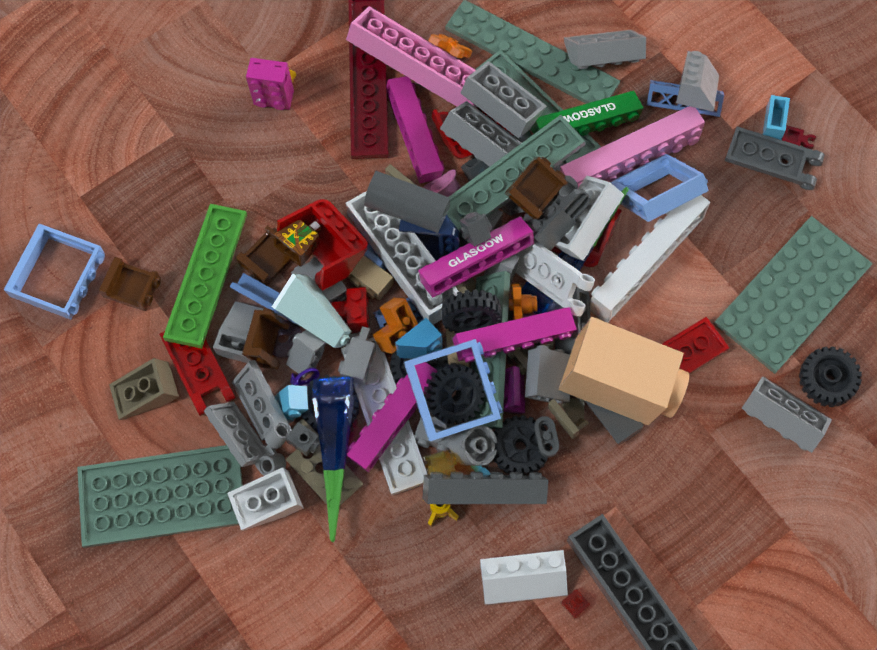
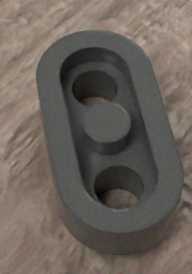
(546, 437)

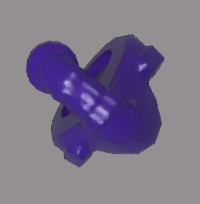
(295, 379)

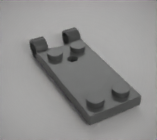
(765, 156)

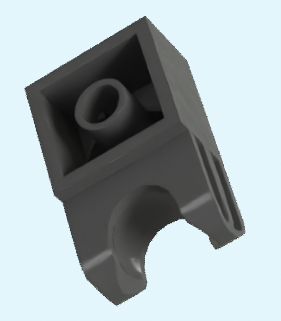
(559, 214)

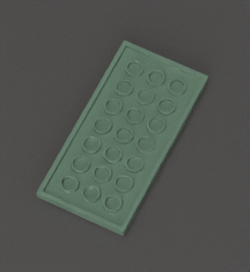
(792, 294)
(157, 495)

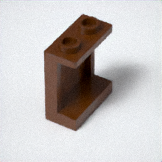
(536, 186)
(264, 259)
(129, 285)
(262, 338)

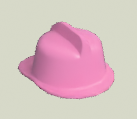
(444, 185)

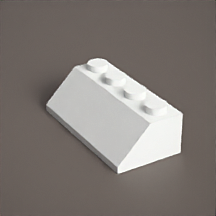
(592, 220)
(524, 577)

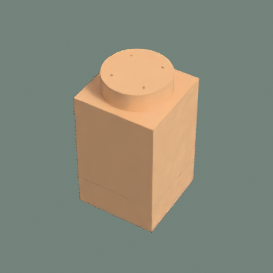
(624, 373)

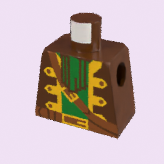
(298, 241)

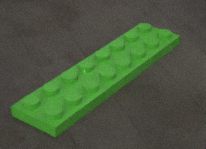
(205, 276)

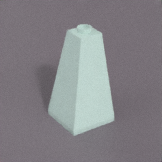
(308, 307)

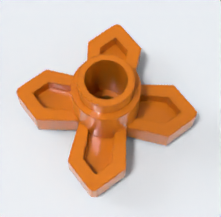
(450, 46)
(521, 303)

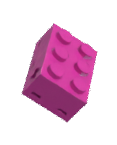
(270, 83)

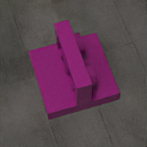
(514, 391)

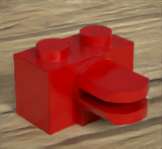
(355, 309)

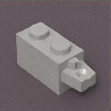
(358, 357)

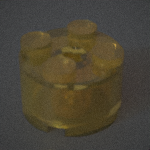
(440, 462)

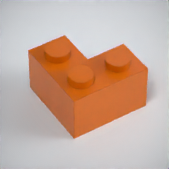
(399, 321)

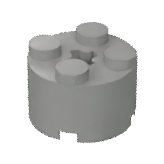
(473, 446)

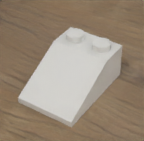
(265, 499)

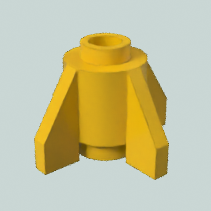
(441, 512)

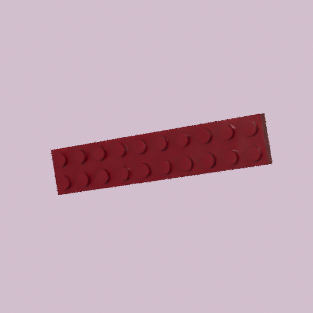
(367, 94)

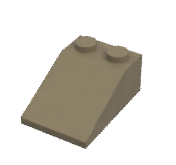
(144, 389)

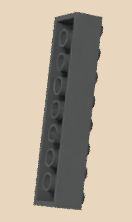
(627, 588)

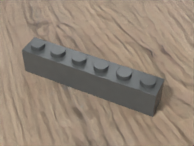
(485, 488)

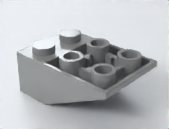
(234, 332)

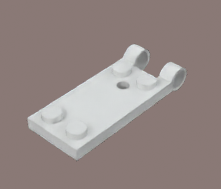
(542, 270)

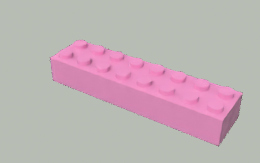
(410, 55)
(638, 147)

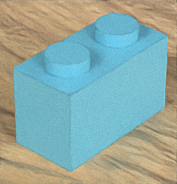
(776, 117)
(292, 401)

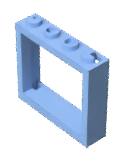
(693, 185)
(29, 258)
(420, 399)

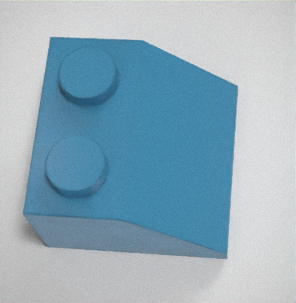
(419, 341)

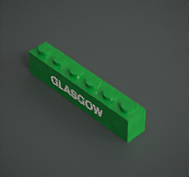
(597, 114)

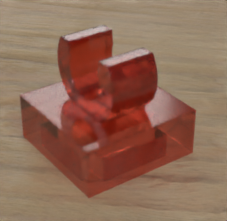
(575, 603)

